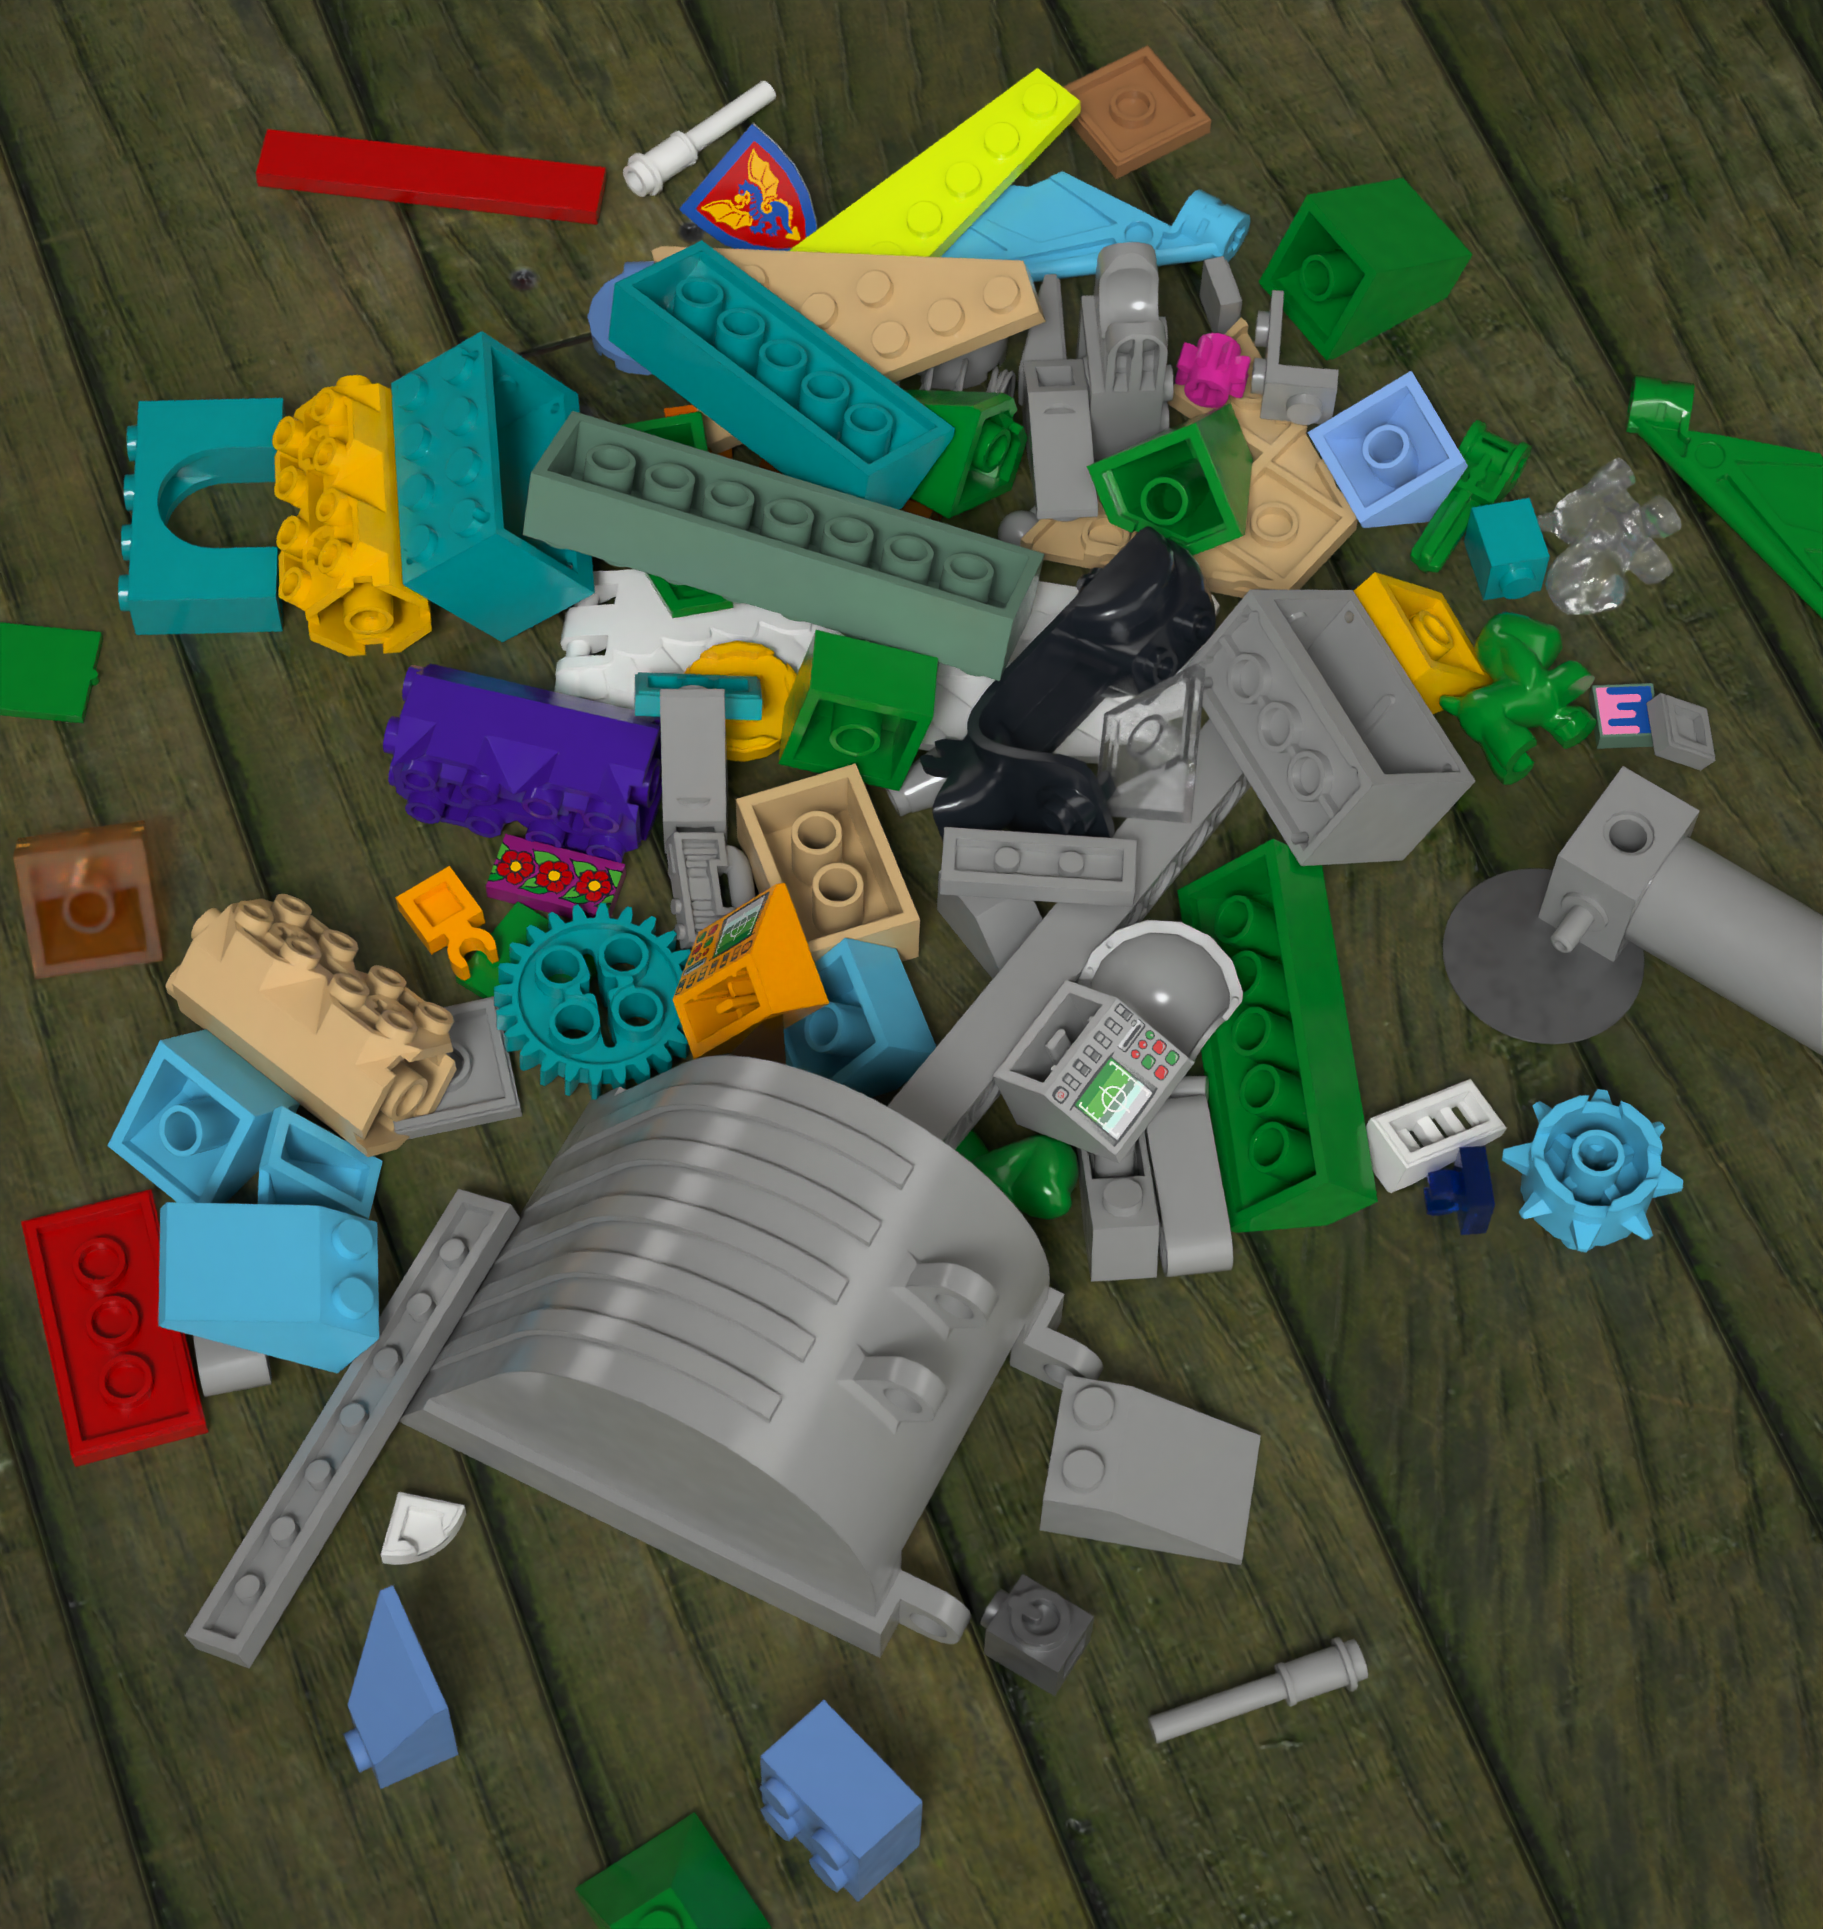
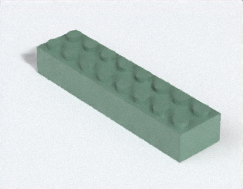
(782, 544)

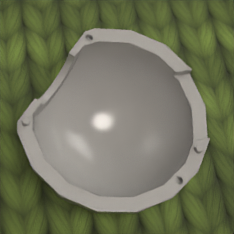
(1168, 978)

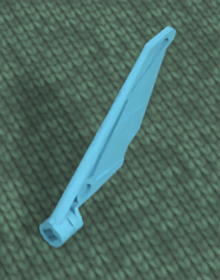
(1066, 224)

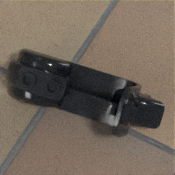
(1111, 641)

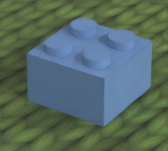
(839, 1802)

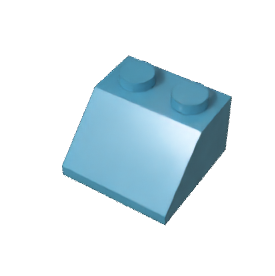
(871, 1028)
(198, 1119)

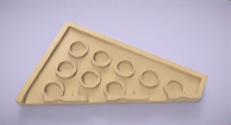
(892, 308)

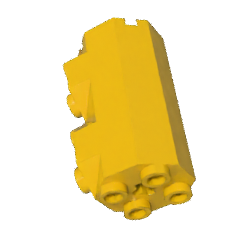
(345, 543)

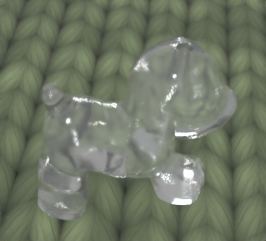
(1606, 538)

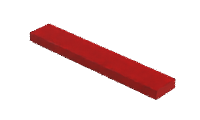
(431, 176)

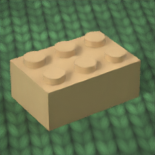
(833, 859)

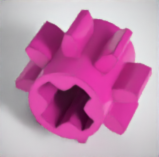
(1212, 370)

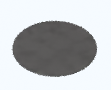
(1517, 980)

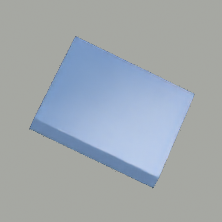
(1391, 455)

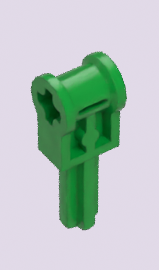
(1490, 476)

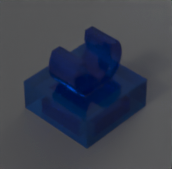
(1463, 1190)

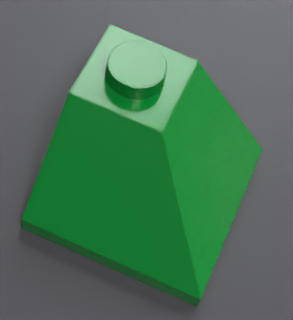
(672, 1884)

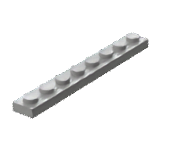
(352, 1430)

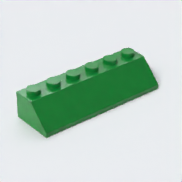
(1284, 1060)

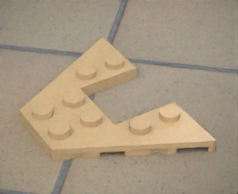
(1292, 512)

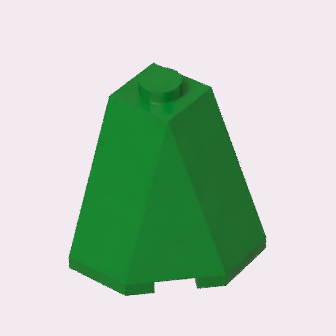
(981, 455)
(1181, 482)

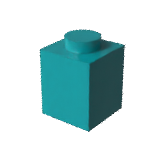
(1506, 549)

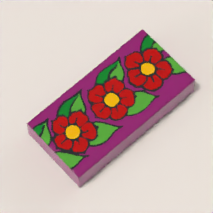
(553, 878)

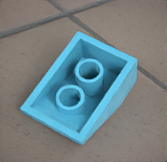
(271, 1279)

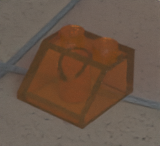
(88, 899)

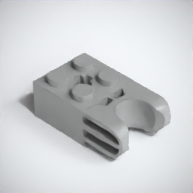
(1125, 350)

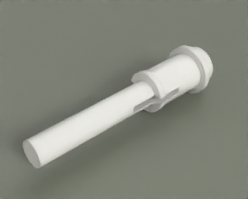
(649, 171)

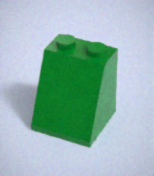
(1362, 263)

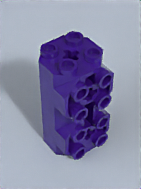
(512, 752)

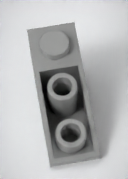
(1059, 439)
(694, 760)
(1119, 1215)

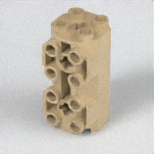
(303, 1016)

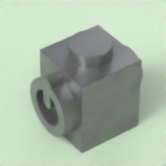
(1036, 1633)

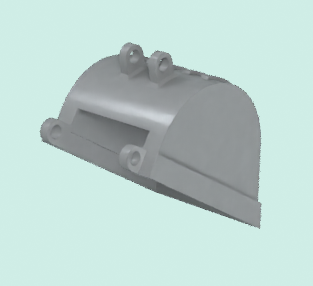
(753, 1335)

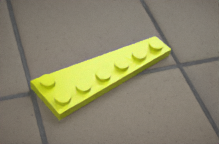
(955, 179)

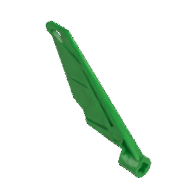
(1757, 488)

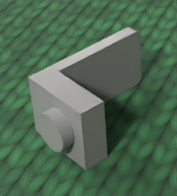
(1289, 391)

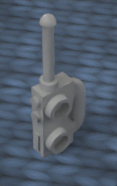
(694, 869)

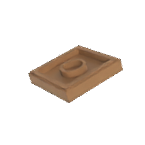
(1135, 112)

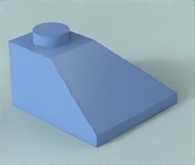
(396, 1701)

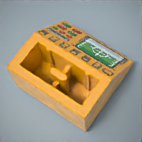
(747, 972)

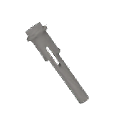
(1293, 1681)

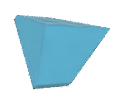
(314, 1168)

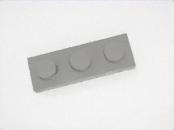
(1038, 867)

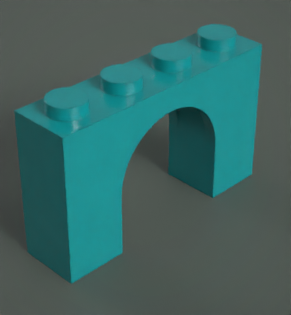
(176, 453)

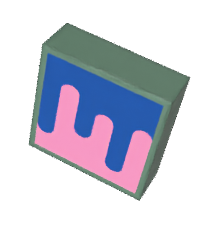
(1621, 715)

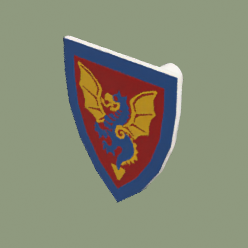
(753, 197)

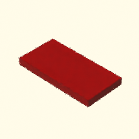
(98, 1298)

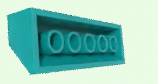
(775, 378)

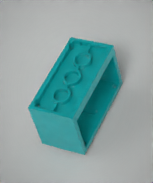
(464, 464)

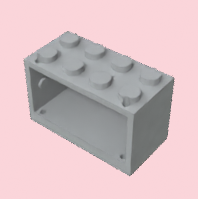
(1328, 727)

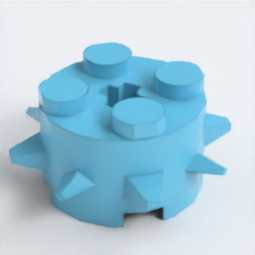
(1592, 1171)

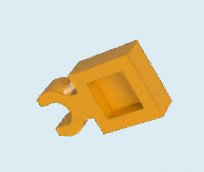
(447, 915)

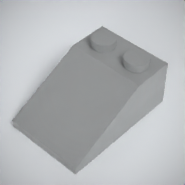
(1148, 1473)

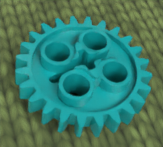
(539, 1010)

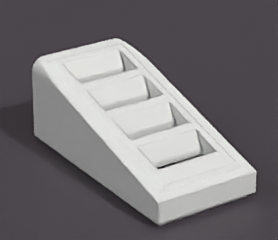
(1398, 1157)

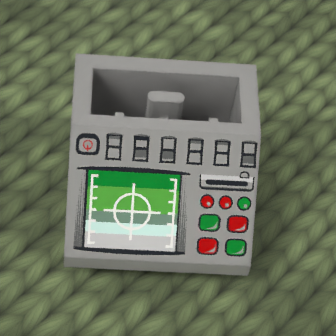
(1090, 1072)

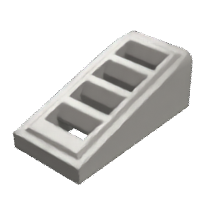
(1048, 338)

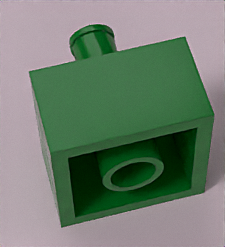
(858, 707)

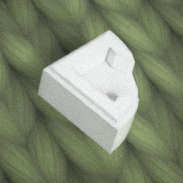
(420, 1528)

